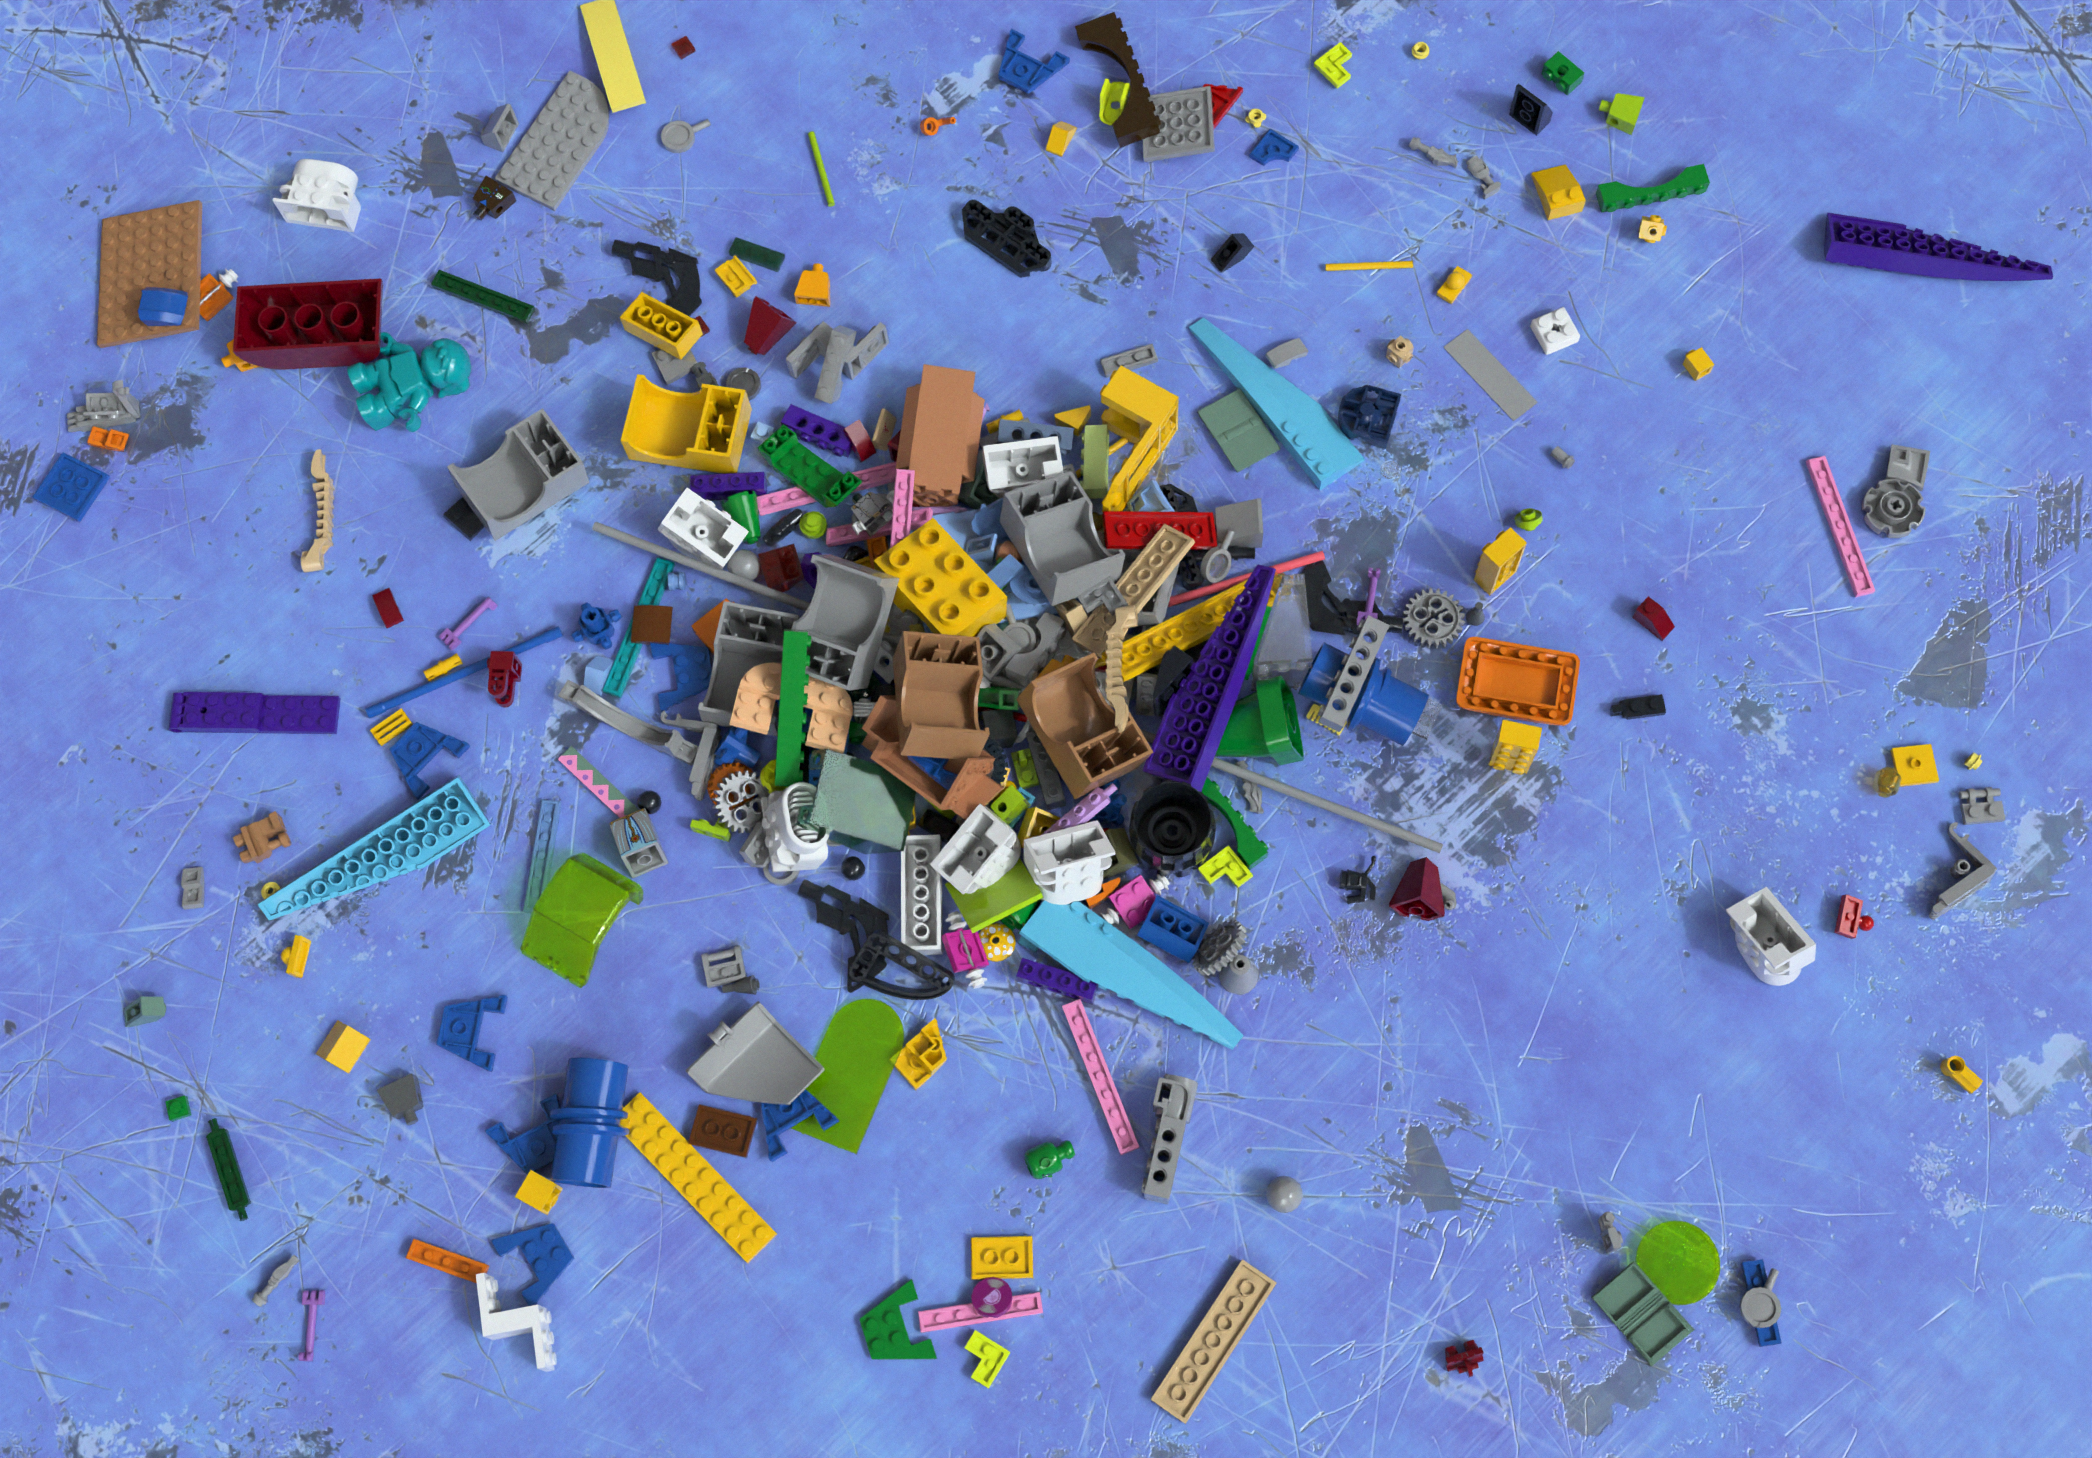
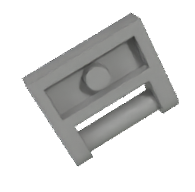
(725, 972)

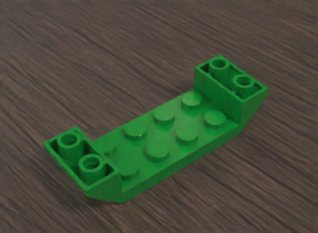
(807, 469)

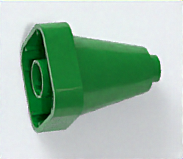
(1264, 725)

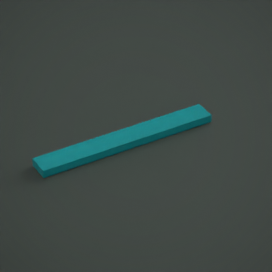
(629, 651)

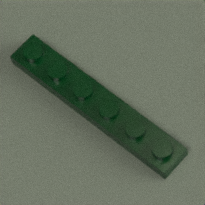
(483, 296)

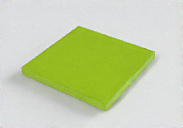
(998, 900)

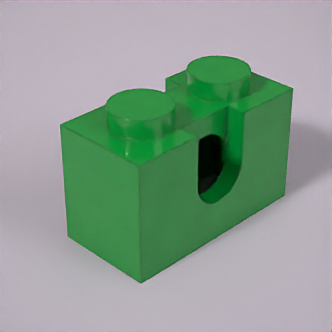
(1560, 65)

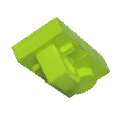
(1025, 768)
(717, 831)

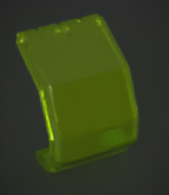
(576, 916)

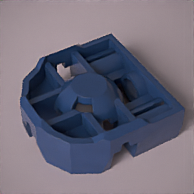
(1355, 400)

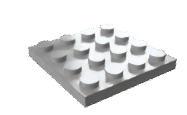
(1184, 126)

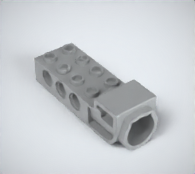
(1174, 1116)

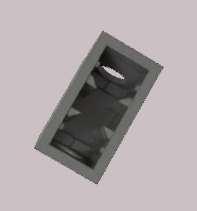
(403, 1098)

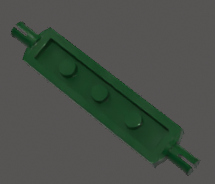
(228, 1169)

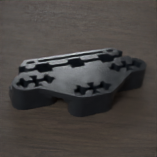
(1007, 231)
(1191, 557)

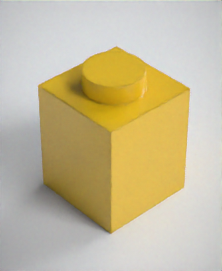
(1698, 363)

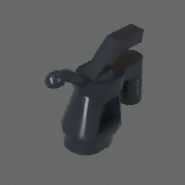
(1358, 881)

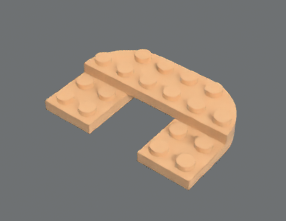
(761, 689)

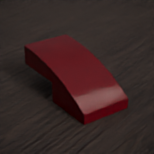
(860, 440)
(388, 608)

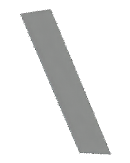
(1490, 375)

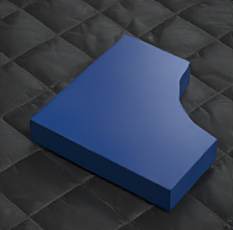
(1273, 147)

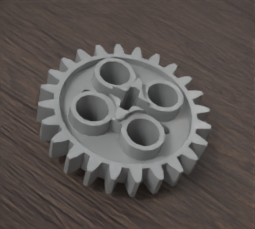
(1444, 631)
(736, 785)
(1219, 947)

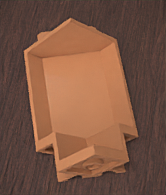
(940, 434)
(967, 791)

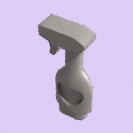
(1481, 171)

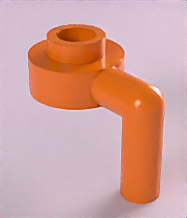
(934, 124)

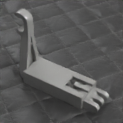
(77, 420)
(705, 755)
(1970, 883)

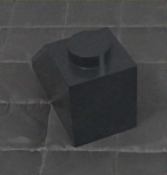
(1232, 251)

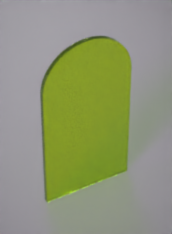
(857, 1062)

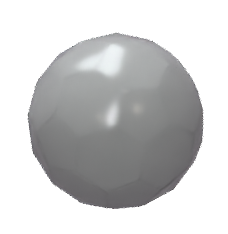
(744, 564)
(1284, 1194)

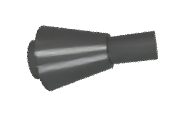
(1475, 615)
(747, 985)

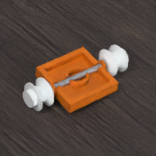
(214, 295)

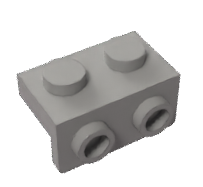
(103, 404)
(755, 849)

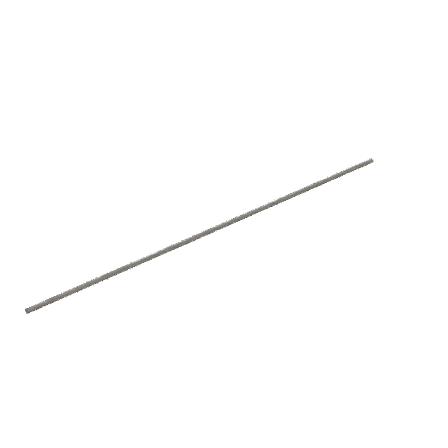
(1005, 682)

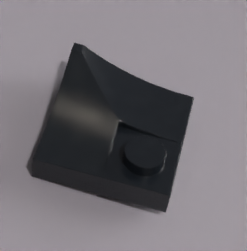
(464, 519)

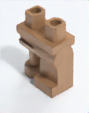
(257, 838)

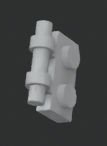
(1984, 812)
(1610, 1236)

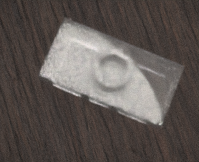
(1427, 719)

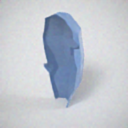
(987, 520)

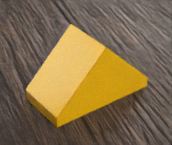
(1060, 138)
(1074, 418)

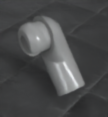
(1449, 897)

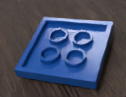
(71, 487)

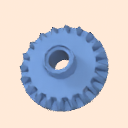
(1026, 588)

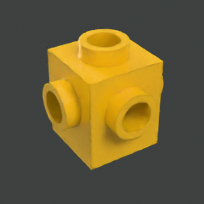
(1651, 228)

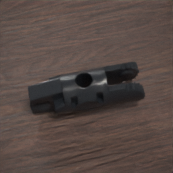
(783, 527)

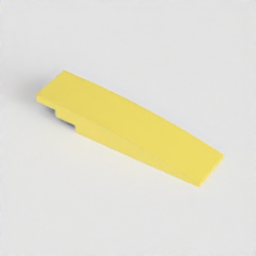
(612, 55)

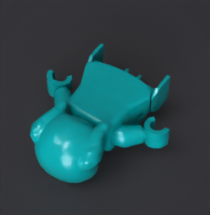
(408, 379)

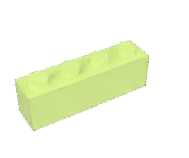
(1095, 461)

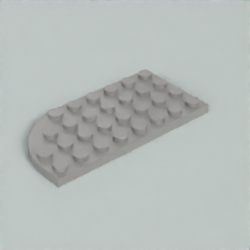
(558, 143)

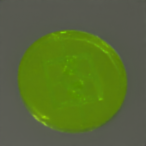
(1679, 1261)

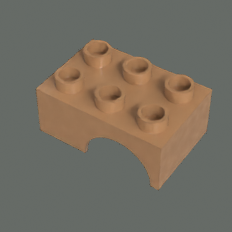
(938, 695)
(1081, 728)

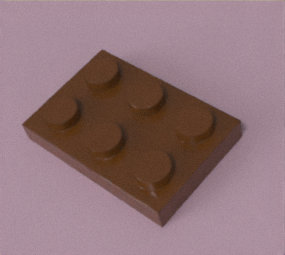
(722, 1131)

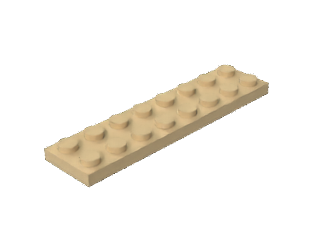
(1136, 584)
(1213, 1341)

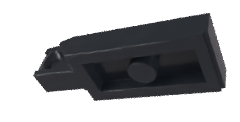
(1640, 707)

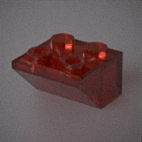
(781, 568)

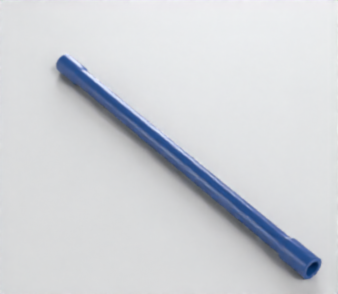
(382, 707)

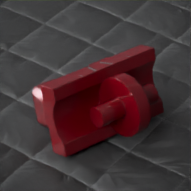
(1464, 1361)

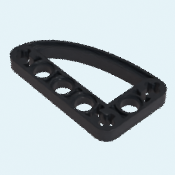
(900, 958)

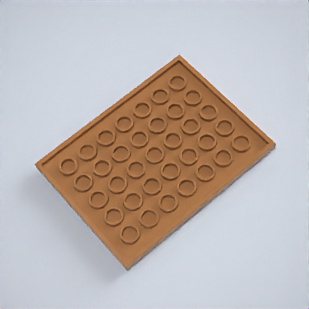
(145, 251)

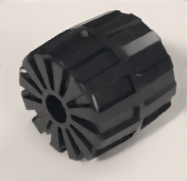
(1172, 808)

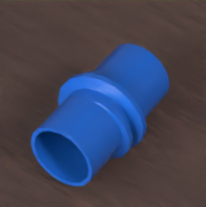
(1382, 704)
(589, 1122)

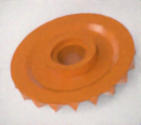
(723, 771)

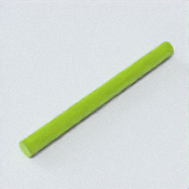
(821, 169)

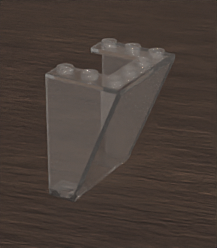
(1286, 637)

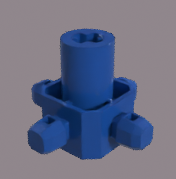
(596, 625)
(734, 746)
(1112, 811)

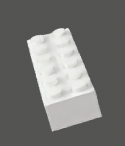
(921, 895)

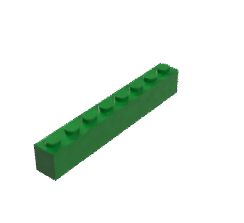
(791, 707)

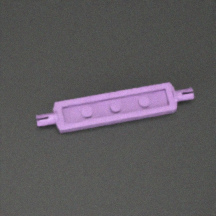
(1085, 809)

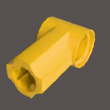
(1962, 1075)

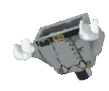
(871, 511)

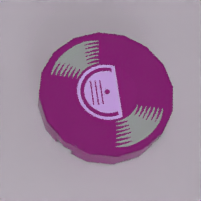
(992, 1297)

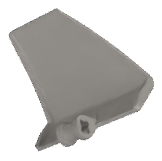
(755, 1061)

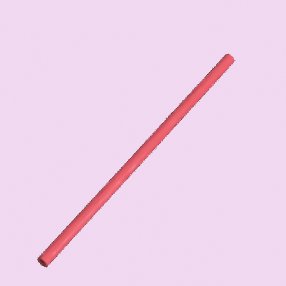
(1226, 584)

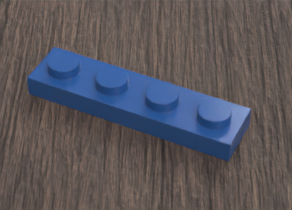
(1755, 1277)

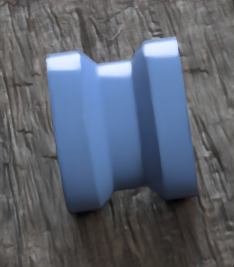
(676, 581)

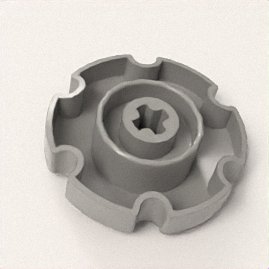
(1896, 521)

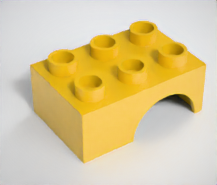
(687, 429)
(942, 583)

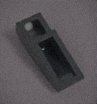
(938, 825)

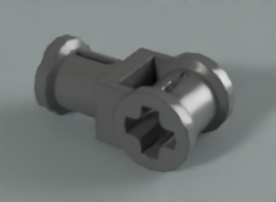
(705, 378)

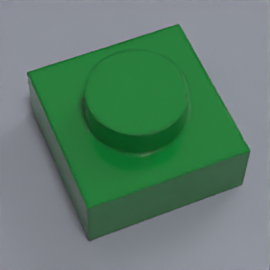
(178, 1108)

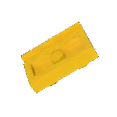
(735, 276)

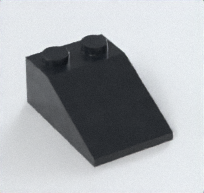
(1530, 110)
(1173, 669)

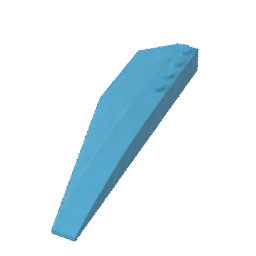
(1288, 412)
(389, 850)
(1116, 962)

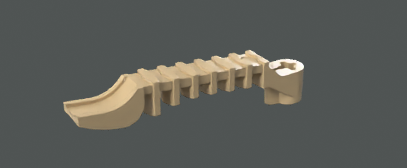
(314, 558)
(1125, 618)

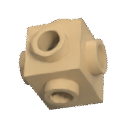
(1399, 351)

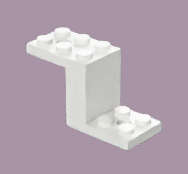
(515, 1322)

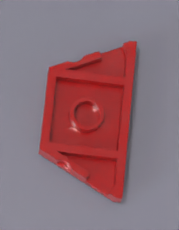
(1222, 100)

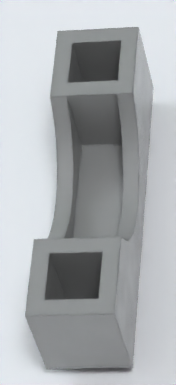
(838, 348)
(1024, 667)

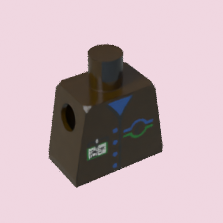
(492, 199)

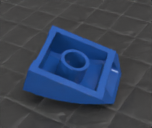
(162, 306)

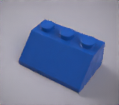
(1173, 929)

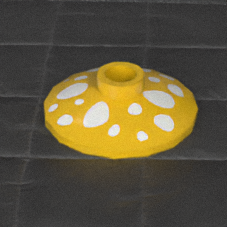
(1001, 950)

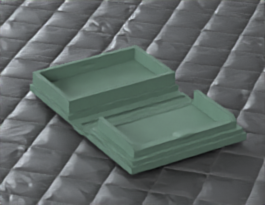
(1238, 430)
(1642, 1313)

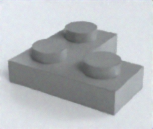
(1103, 592)

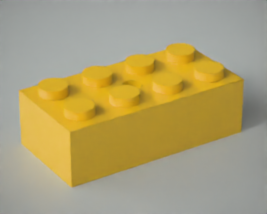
(661, 325)
(1499, 560)
(1515, 747)

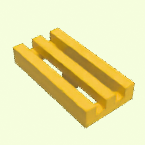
(375, 730)

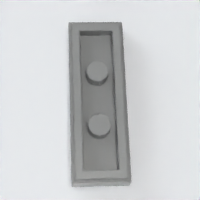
(1130, 359)

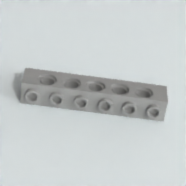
(1376, 631)

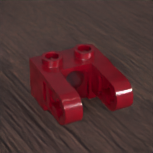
(507, 670)

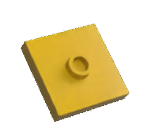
(1915, 765)

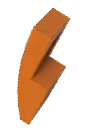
(106, 439)
(1107, 889)

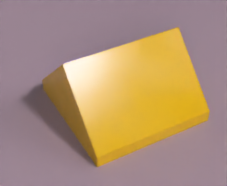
(343, 1046)

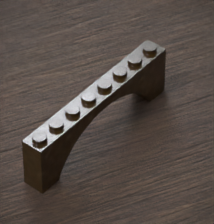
(1138, 117)

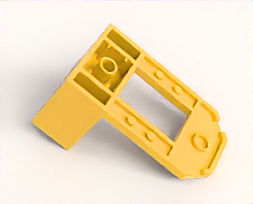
(1147, 419)

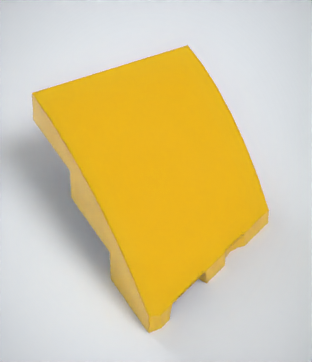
(922, 1056)

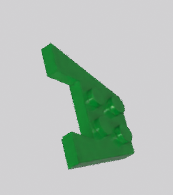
(887, 1332)

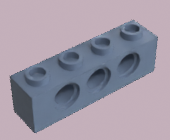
(1007, 427)

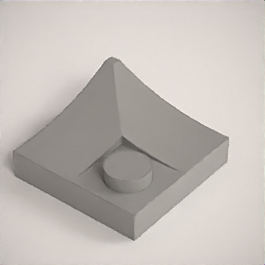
(672, 367)
(1908, 465)

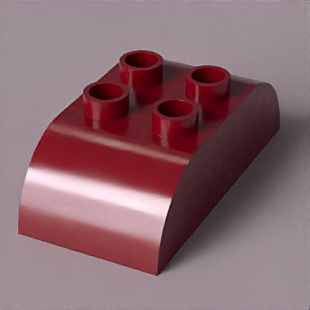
(309, 324)

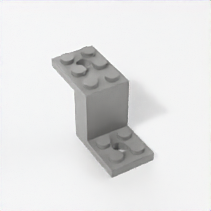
(817, 343)

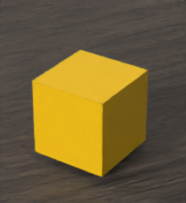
(539, 1192)

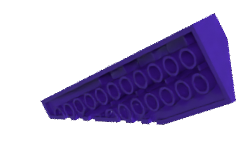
(1902, 250)
(1206, 698)

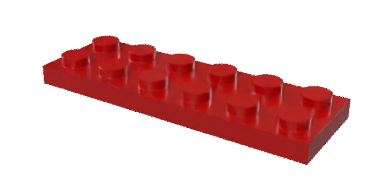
(1137, 529)

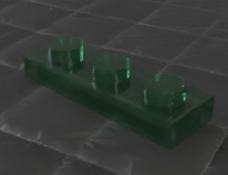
(757, 254)

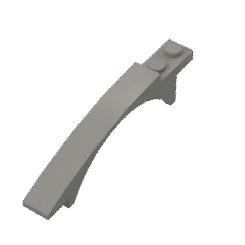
(657, 738)

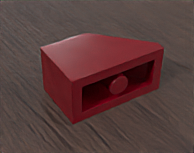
(1654, 618)

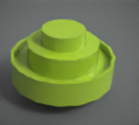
(1528, 519)
(813, 525)

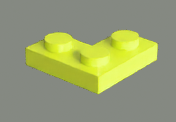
(1330, 65)
(1225, 863)
(991, 1355)

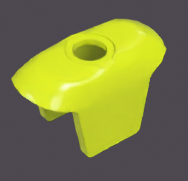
(1110, 93)

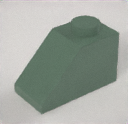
(144, 1011)

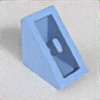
(982, 548)
(597, 673)

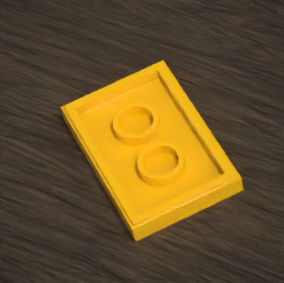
(1002, 1257)

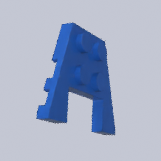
(1024, 71)
(691, 670)
(418, 748)
(935, 769)
(462, 1027)
(782, 1117)
(533, 1148)
(545, 1253)

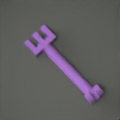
(1374, 576)
(451, 638)
(311, 1323)

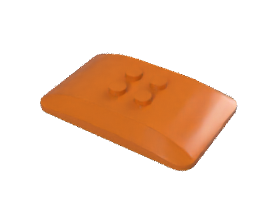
(1518, 681)

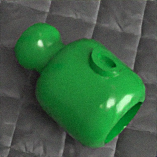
(1046, 1158)

